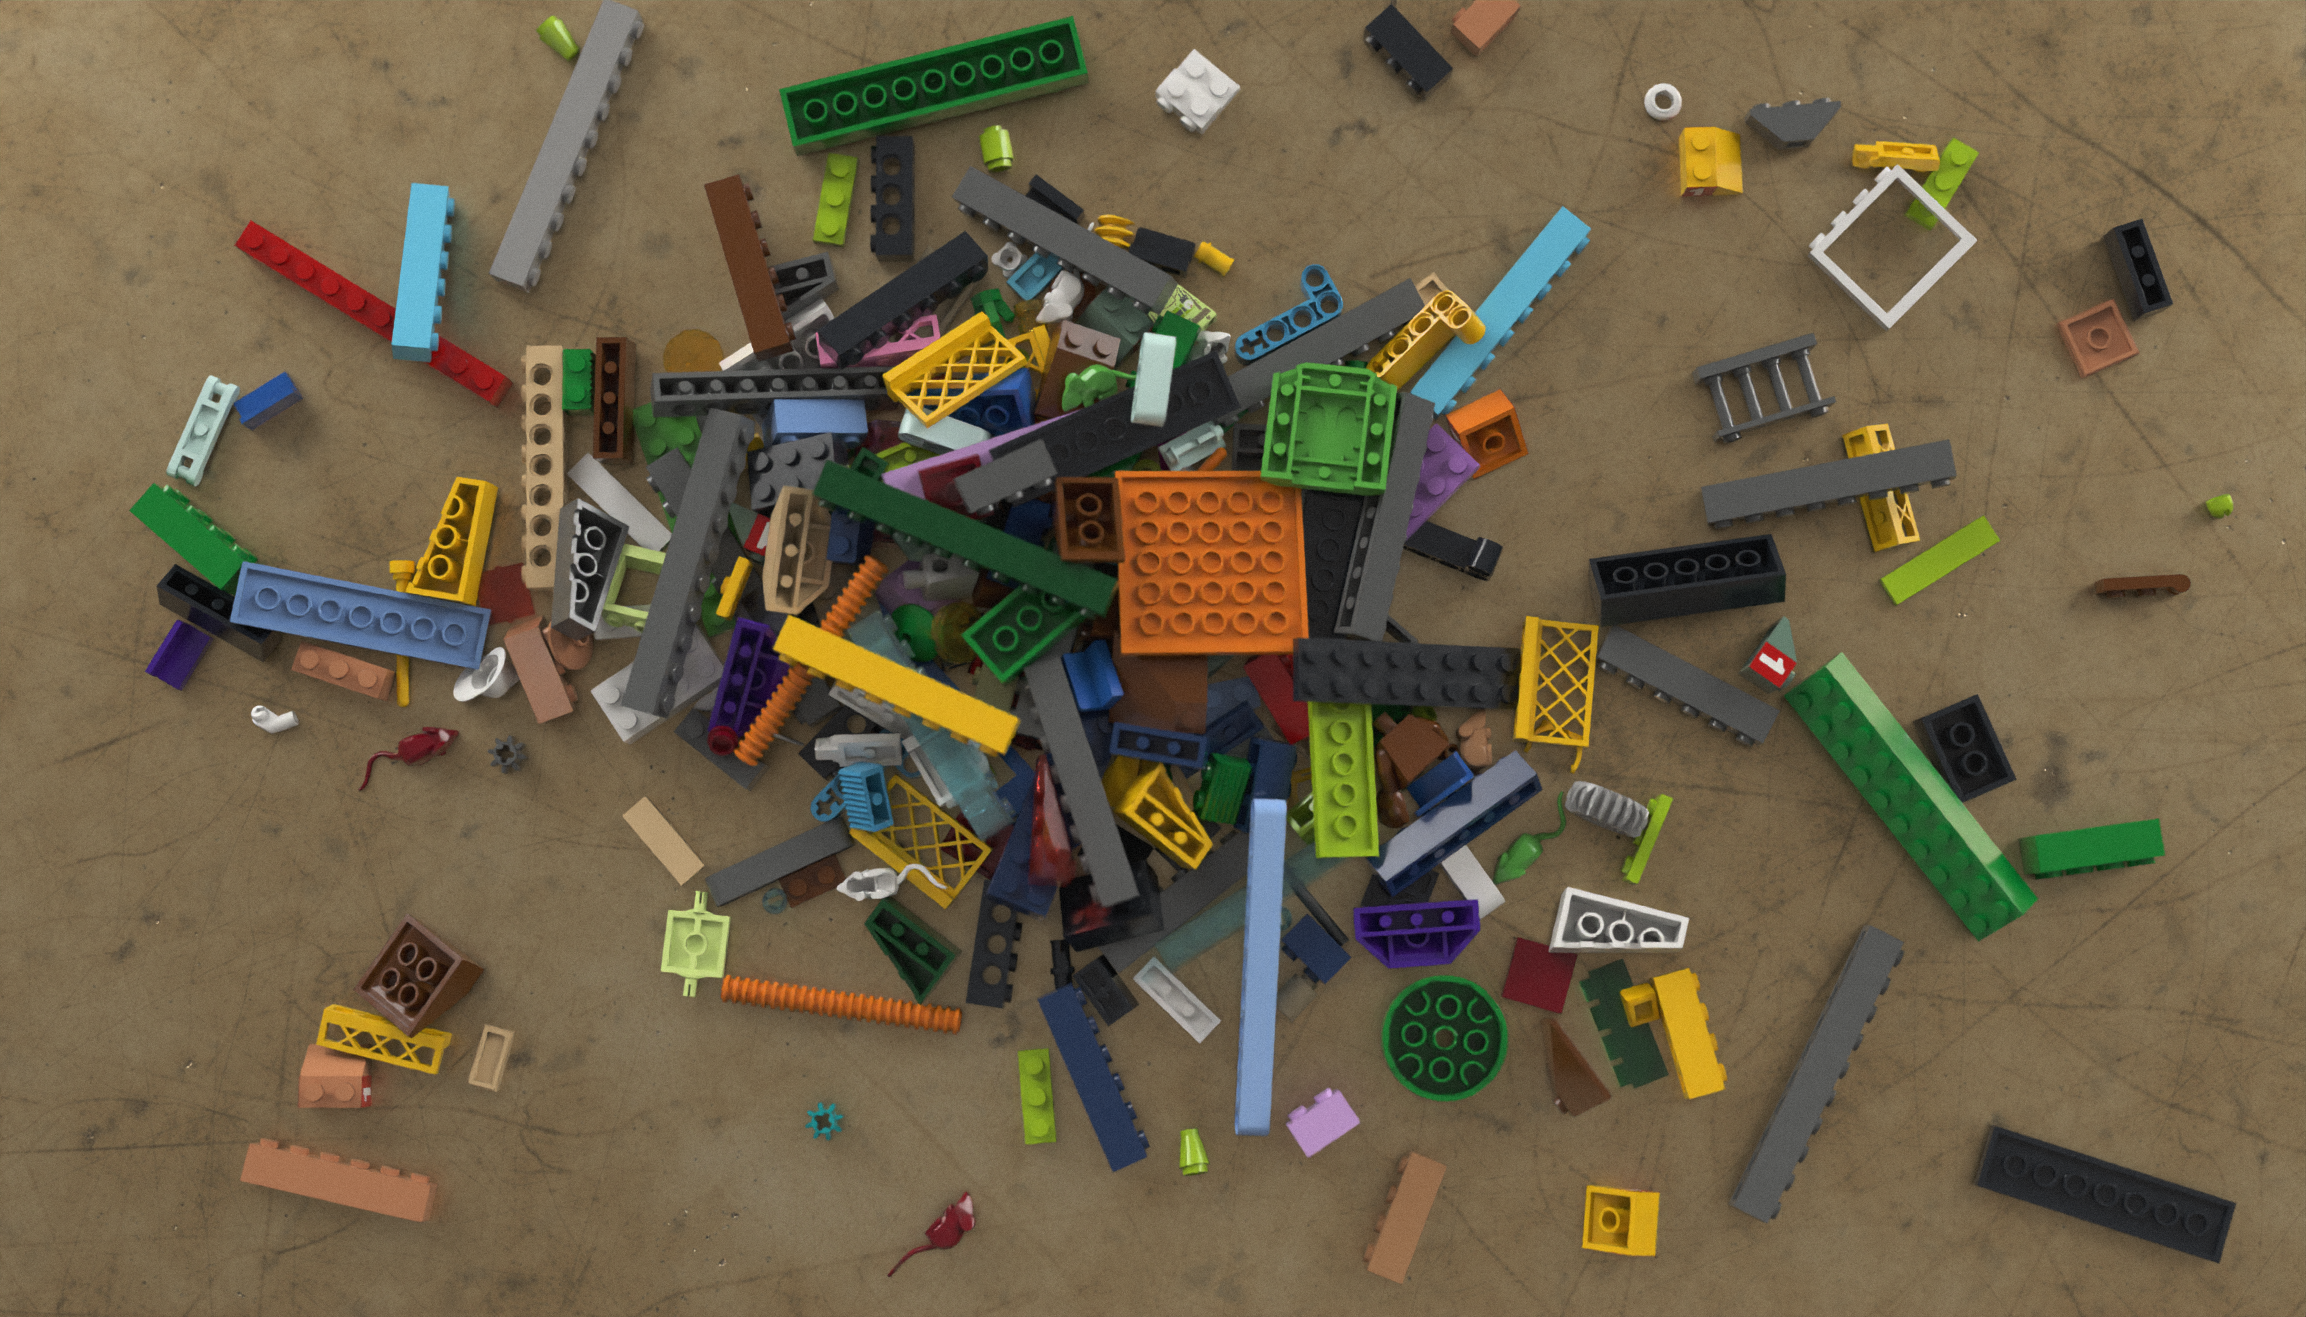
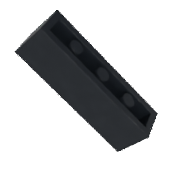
(212, 610)

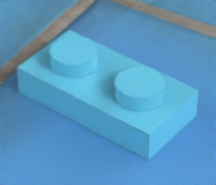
(1034, 276)

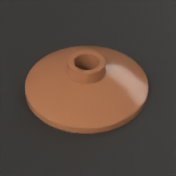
(568, 652)

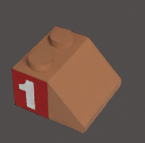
(335, 1079)

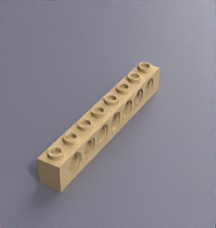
(535, 362)

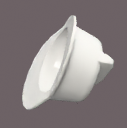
(491, 680)

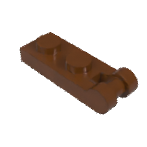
(2144, 585)

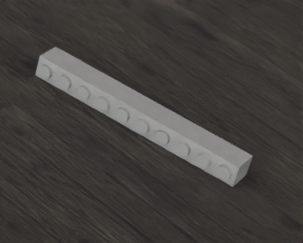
(566, 146)

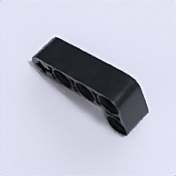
(1453, 550)

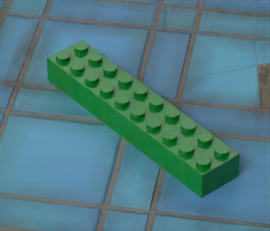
(934, 86)
(1911, 797)

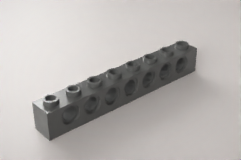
(754, 390)

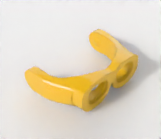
(1546, 726)

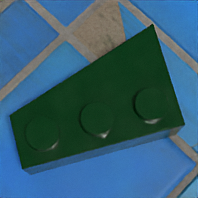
(912, 946)

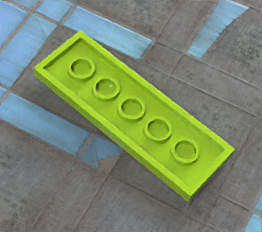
(1343, 780)

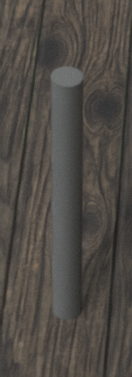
(1322, 916)

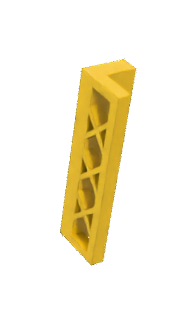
(1882, 515)
(380, 1025)

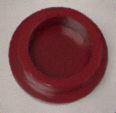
(722, 740)

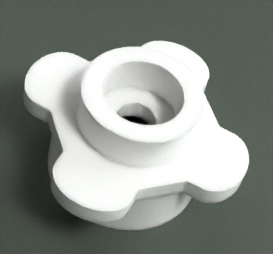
(1009, 250)

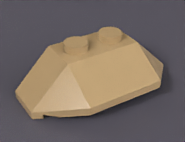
(796, 552)

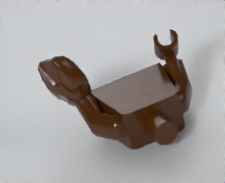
(1401, 757)

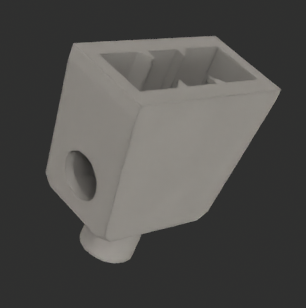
(941, 578)

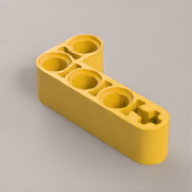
(1425, 336)

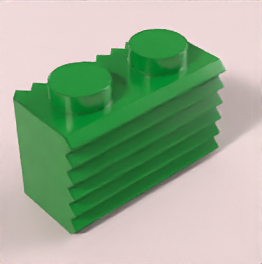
(578, 382)
(1222, 788)

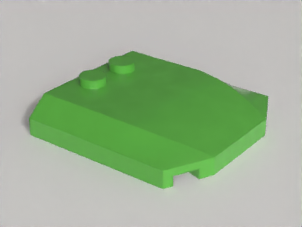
(1329, 429)

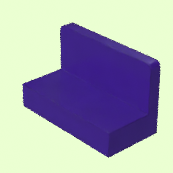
(179, 654)

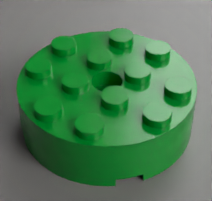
(1411, 1032)

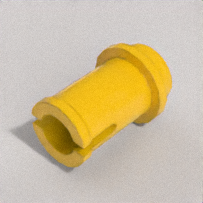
(1213, 258)

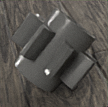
(508, 746)

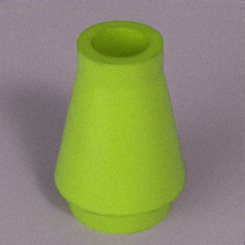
(556, 35)
(1192, 1153)

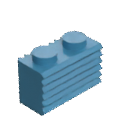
(866, 796)

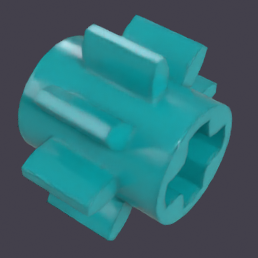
(815, 1122)

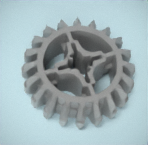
(1606, 809)

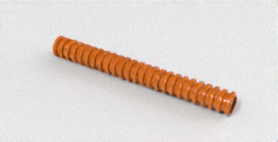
(798, 679)
(841, 1004)

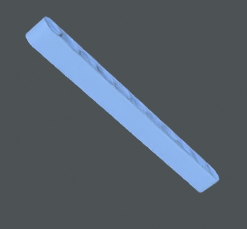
(1260, 967)

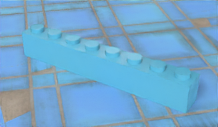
(1502, 309)

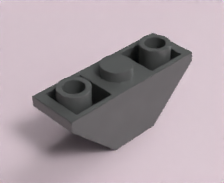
(1793, 123)

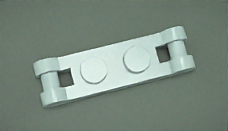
(202, 430)

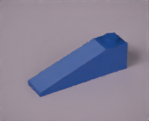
(1000, 408)

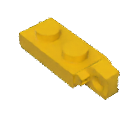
(1889, 154)

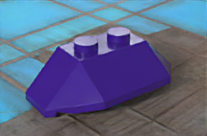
(747, 677)
(1417, 932)

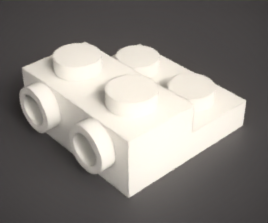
(1196, 92)

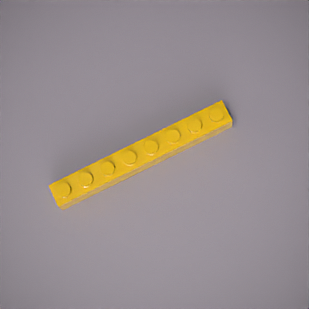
(896, 685)

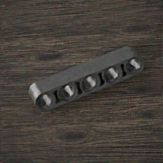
(779, 861)

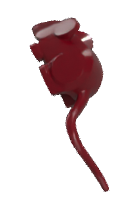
(417, 748)
(946, 1230)

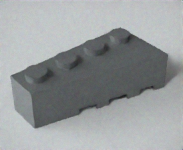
(584, 568)

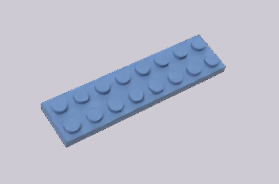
(360, 615)

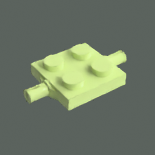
(695, 944)

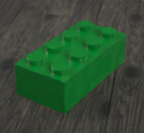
(193, 535)
(1019, 632)
(2100, 846)

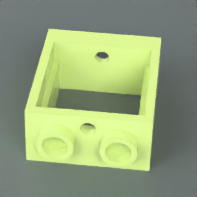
(638, 559)

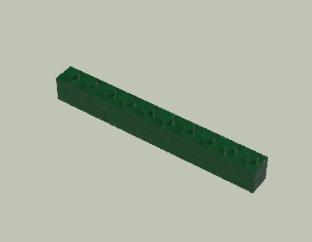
(964, 539)

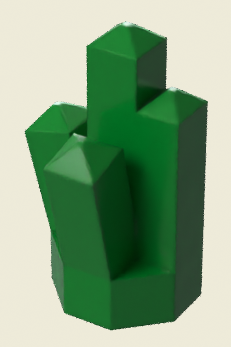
(992, 304)

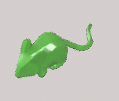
(1092, 383)
(1524, 851)

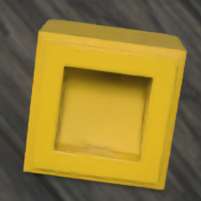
(1640, 1004)

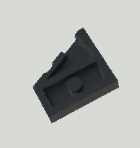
(1417, 892)

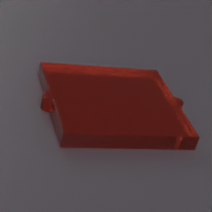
(505, 594)

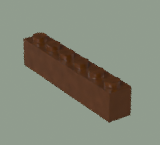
(749, 268)

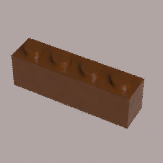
(614, 400)

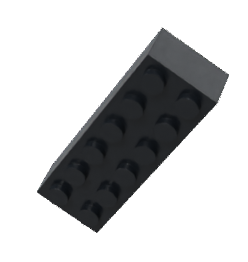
(1687, 580)

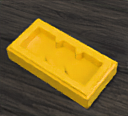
(733, 588)

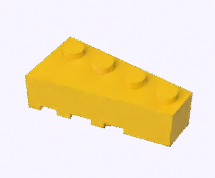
(458, 545)

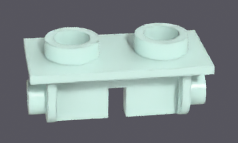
(1192, 446)

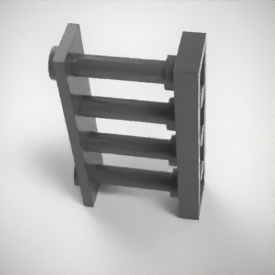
(1770, 358)

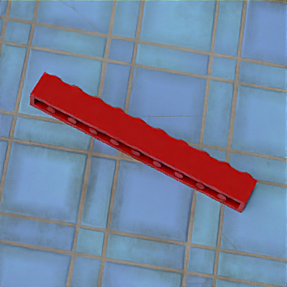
(366, 309)

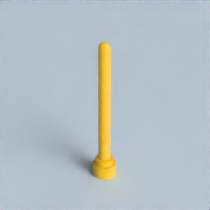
(402, 572)

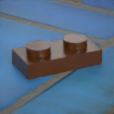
(812, 881)

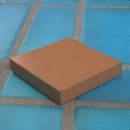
(2097, 338)

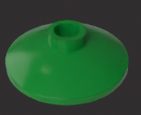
(915, 627)

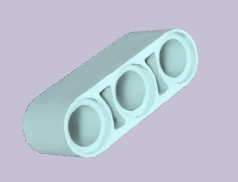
(1153, 379)
(941, 437)

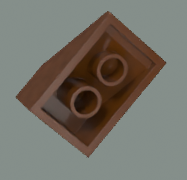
(1071, 351)
(1088, 519)

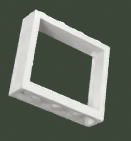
(1862, 202)

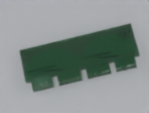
(1635, 1045)

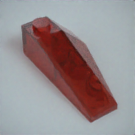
(1049, 848)

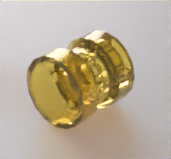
(1027, 313)

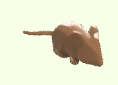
(1474, 742)

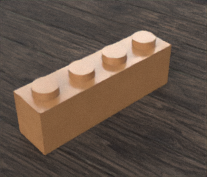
(1405, 1217)

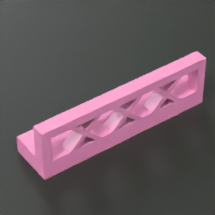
(891, 353)

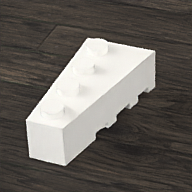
(1609, 925)

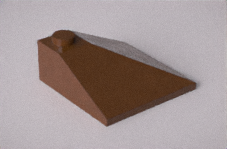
(1161, 691)
(417, 977)
(1570, 1075)

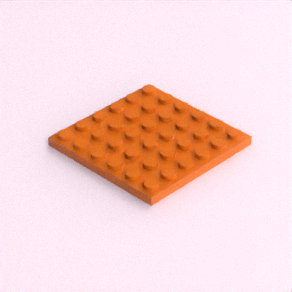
(1210, 564)

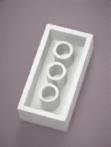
(700, 676)

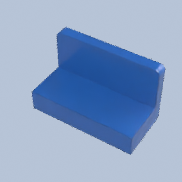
(267, 401)
(1092, 677)
(1439, 782)

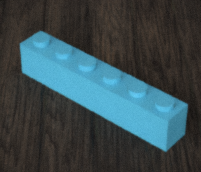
(421, 272)

